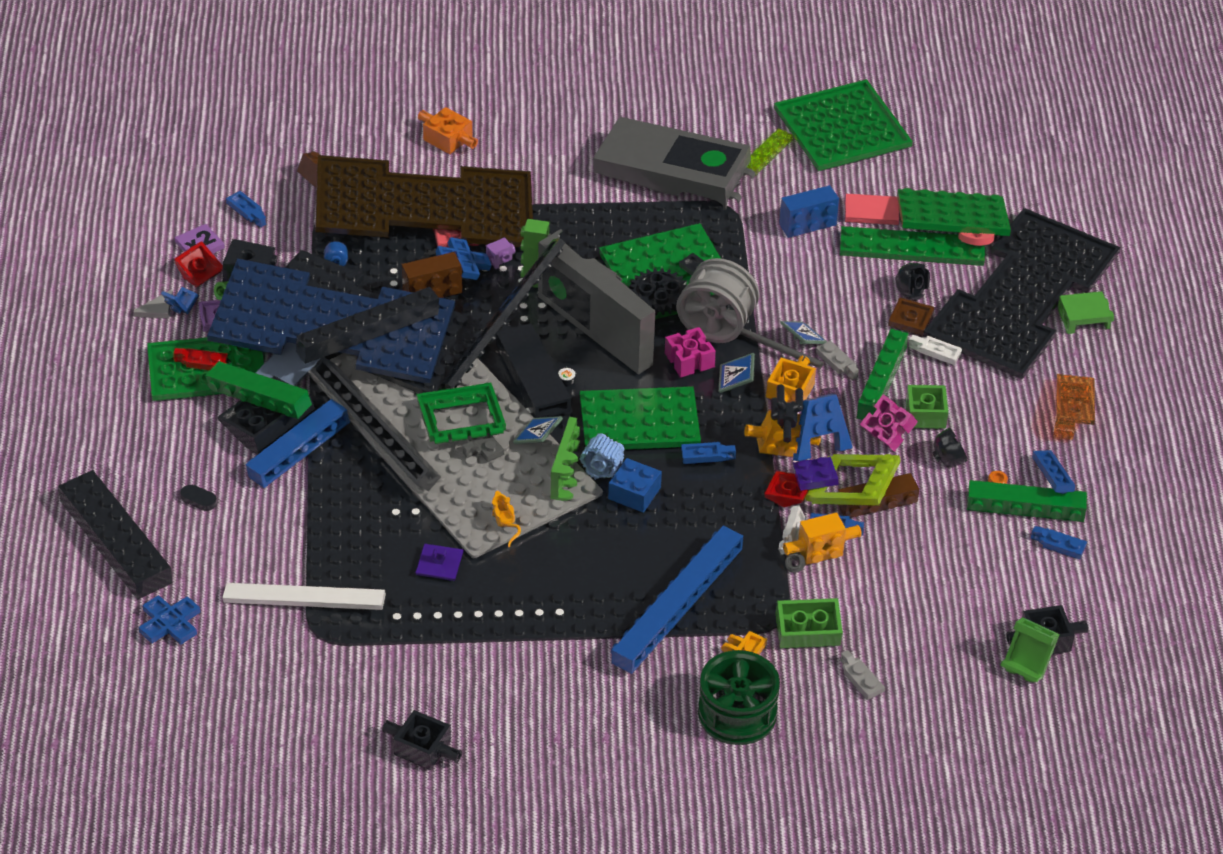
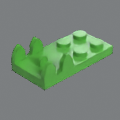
(565, 457)

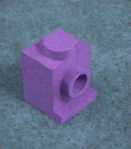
(500, 252)

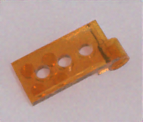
(1070, 411)

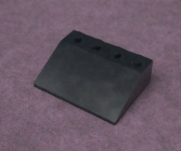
(259, 426)

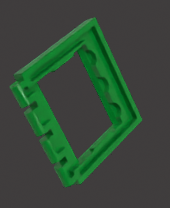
(456, 397)

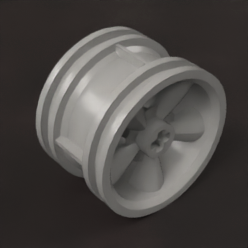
(730, 286)

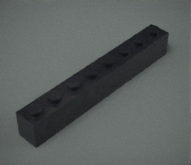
(367, 325)

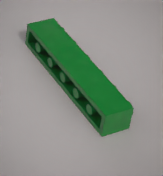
(883, 372)
(258, 389)
(1026, 501)

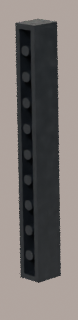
(376, 424)

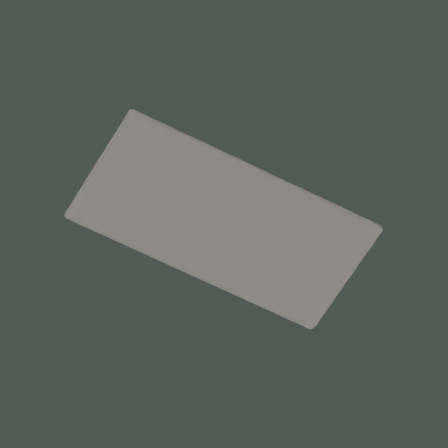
(468, 485)

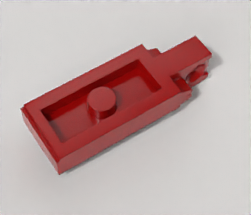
(199, 358)

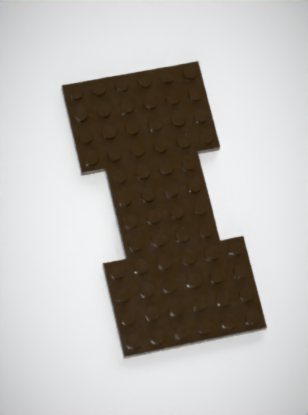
(366, 198)

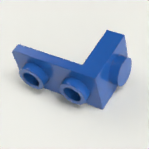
(182, 301)

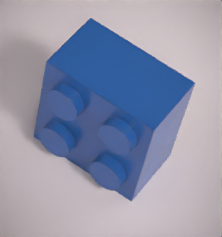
(635, 485)

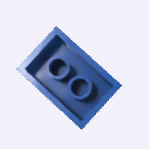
(809, 211)

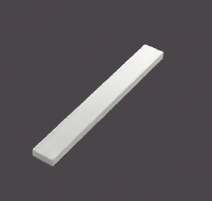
(304, 596)

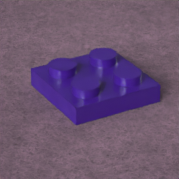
(815, 473)

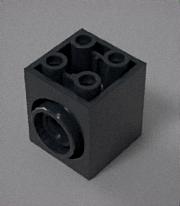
(247, 251)

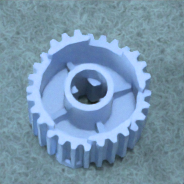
(602, 457)

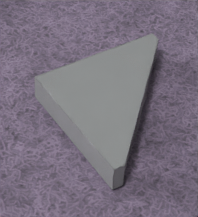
(155, 308)

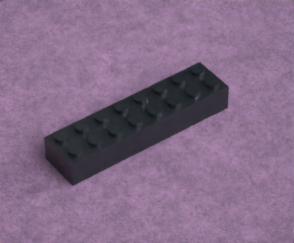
(115, 534)

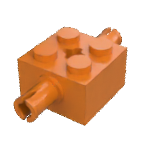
(447, 130)

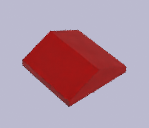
(198, 264)
(785, 490)

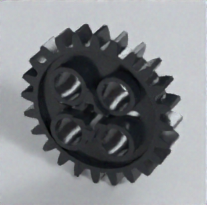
(659, 289)

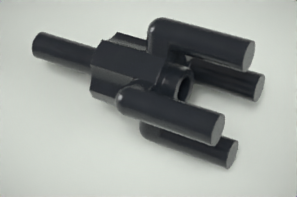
(786, 412)

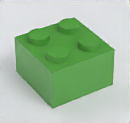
(928, 405)

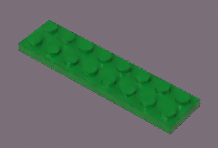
(909, 246)

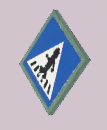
(803, 332)
(736, 372)
(537, 430)

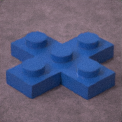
(470, 261)
(169, 619)

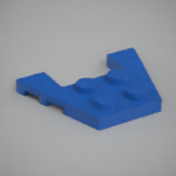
(821, 417)

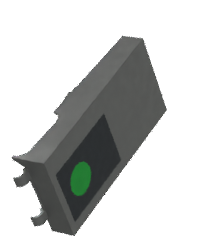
(673, 160)
(599, 305)

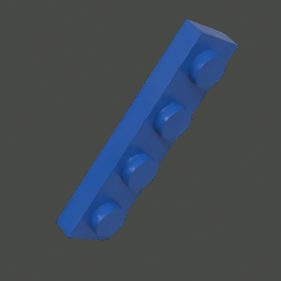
(1053, 471)

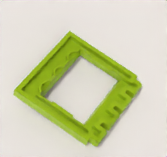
(875, 487)

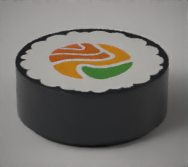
(567, 375)

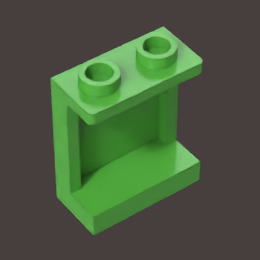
(1084, 309)
(1030, 650)

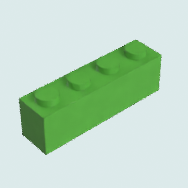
(533, 233)

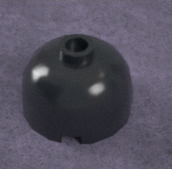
(912, 280)
(948, 449)

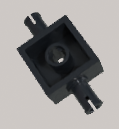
(1054, 619)
(422, 740)

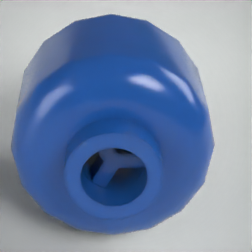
(336, 253)

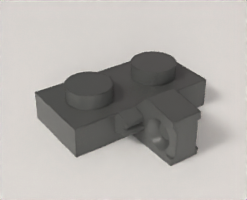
(486, 446)

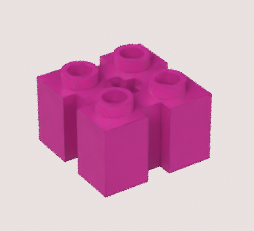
(690, 352)
(898, 419)

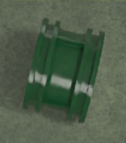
(740, 676)

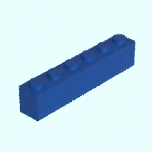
(297, 443)

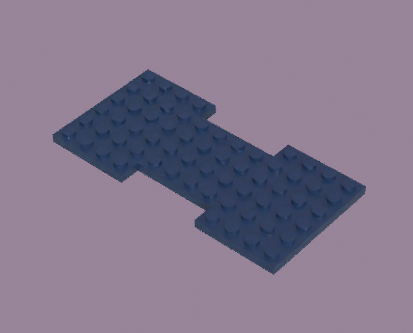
(274, 305)

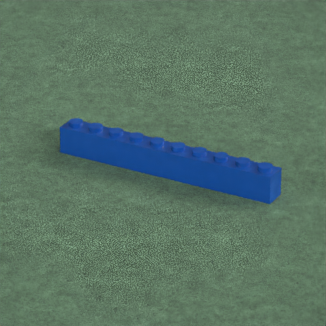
(676, 599)

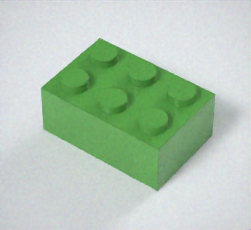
(809, 623)

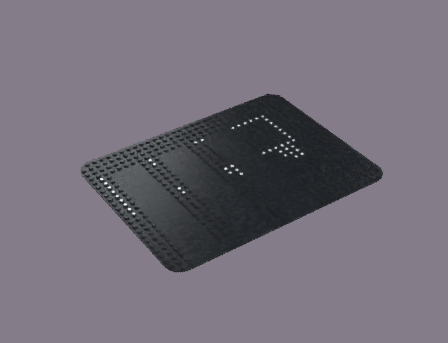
(596, 564)

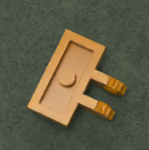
(751, 642)

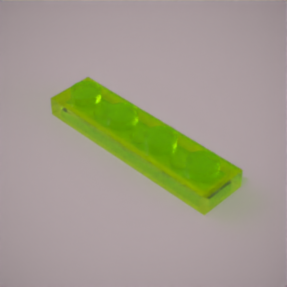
(769, 150)

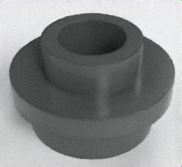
(795, 556)

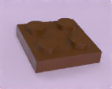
(911, 316)

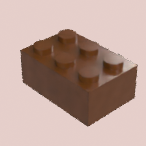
(439, 272)

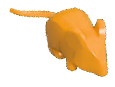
(504, 513)

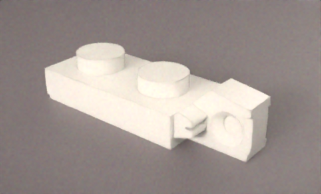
(935, 348)
(791, 531)

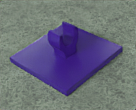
(439, 562)

